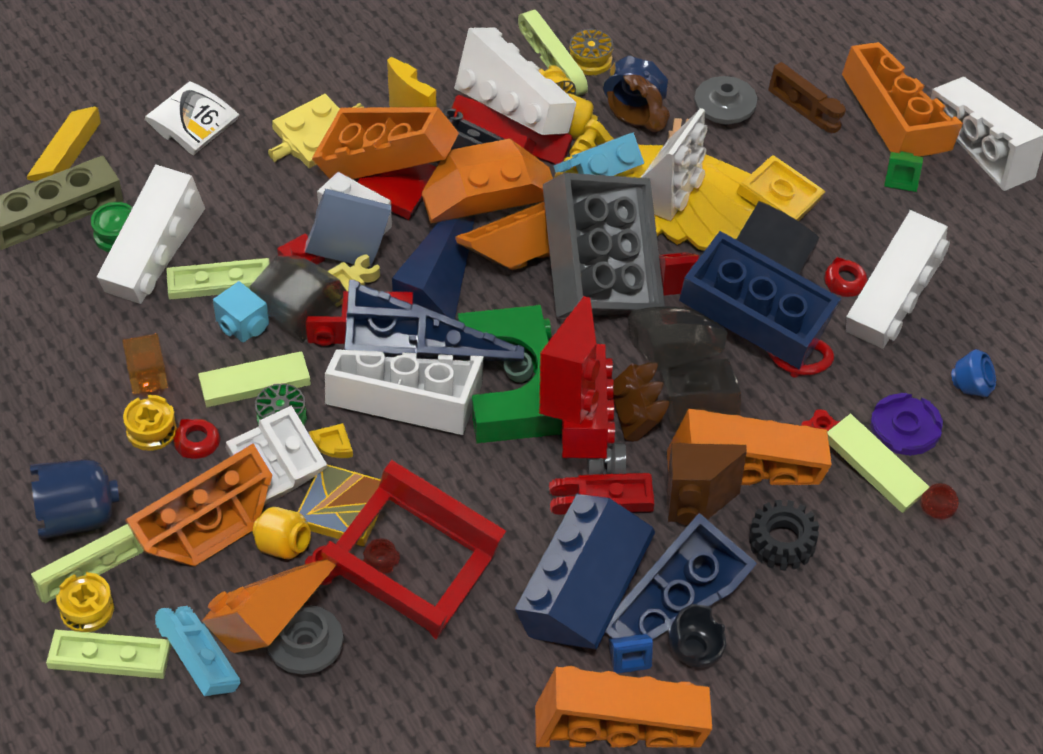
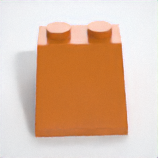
(260, 611)

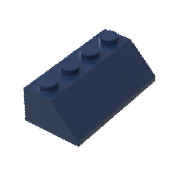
(759, 299)
(584, 573)

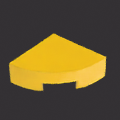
(333, 441)

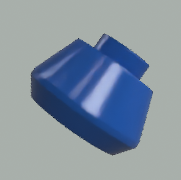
(974, 374)

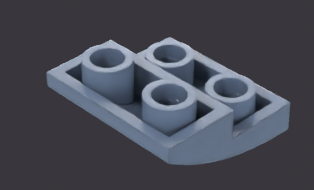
(347, 227)

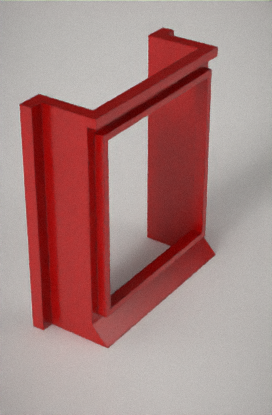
(441, 513)

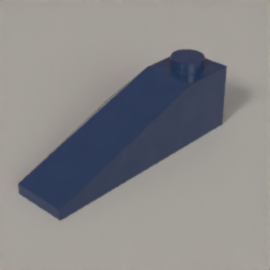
(693, 570)

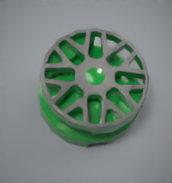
(278, 398)

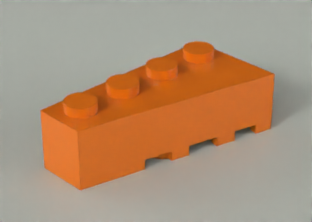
(896, 103)
(384, 140)
(774, 449)
(621, 710)

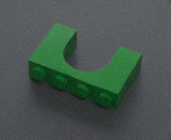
(513, 412)

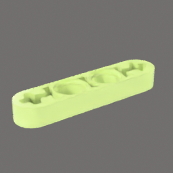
(552, 50)

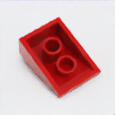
(570, 368)

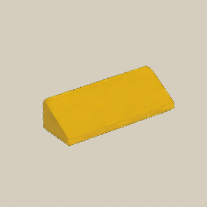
(66, 143)

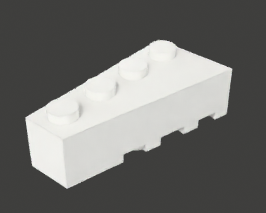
(511, 85)
(993, 133)
(151, 234)
(898, 280)
(405, 388)

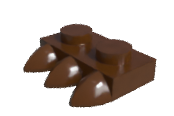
(636, 399)

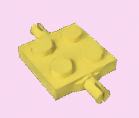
(304, 129)

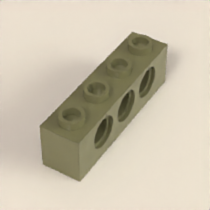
(57, 200)

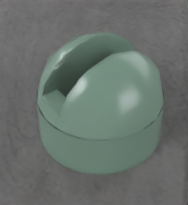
(524, 369)

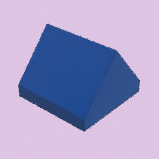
(631, 653)

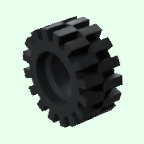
(778, 551)

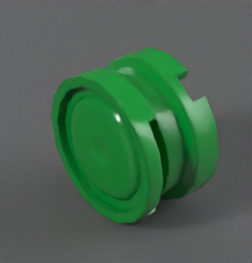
(108, 222)

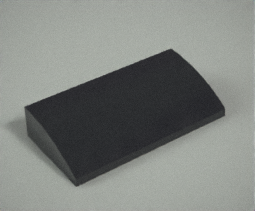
(778, 237)

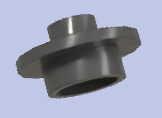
(726, 99)
(308, 625)

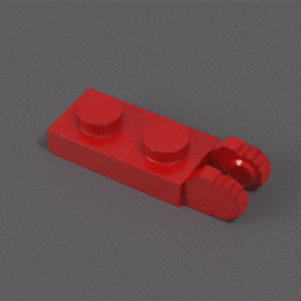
(629, 490)

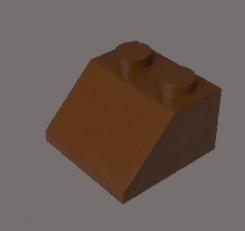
(703, 479)

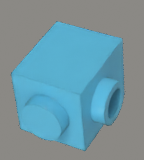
(240, 312)

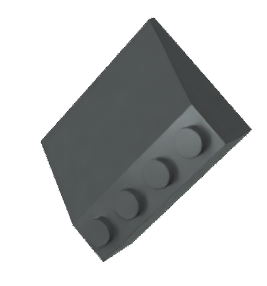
(602, 243)

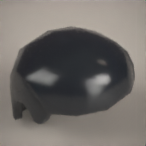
(697, 636)

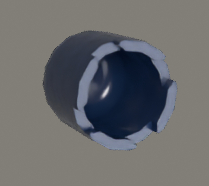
(72, 496)

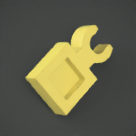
(356, 272)

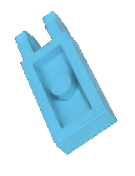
(606, 158)
(197, 650)

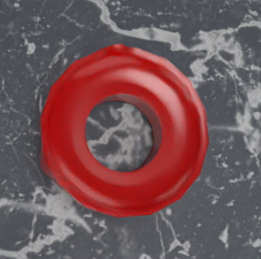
(839, 285)
(200, 449)

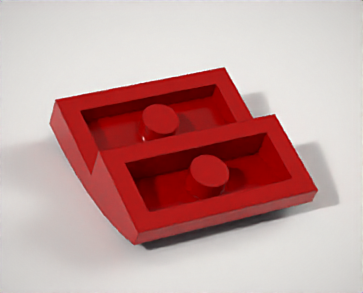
(401, 187)

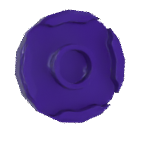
(896, 428)

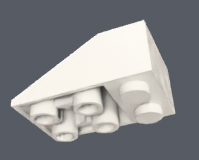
(678, 167)

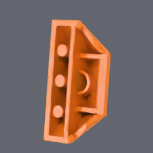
(484, 181)
(511, 239)
(205, 511)

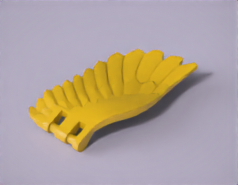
(710, 207)

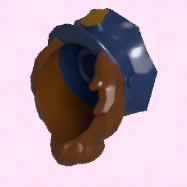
(637, 93)

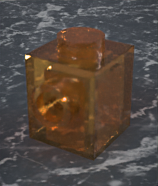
(145, 363)

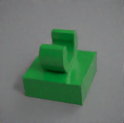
(903, 171)

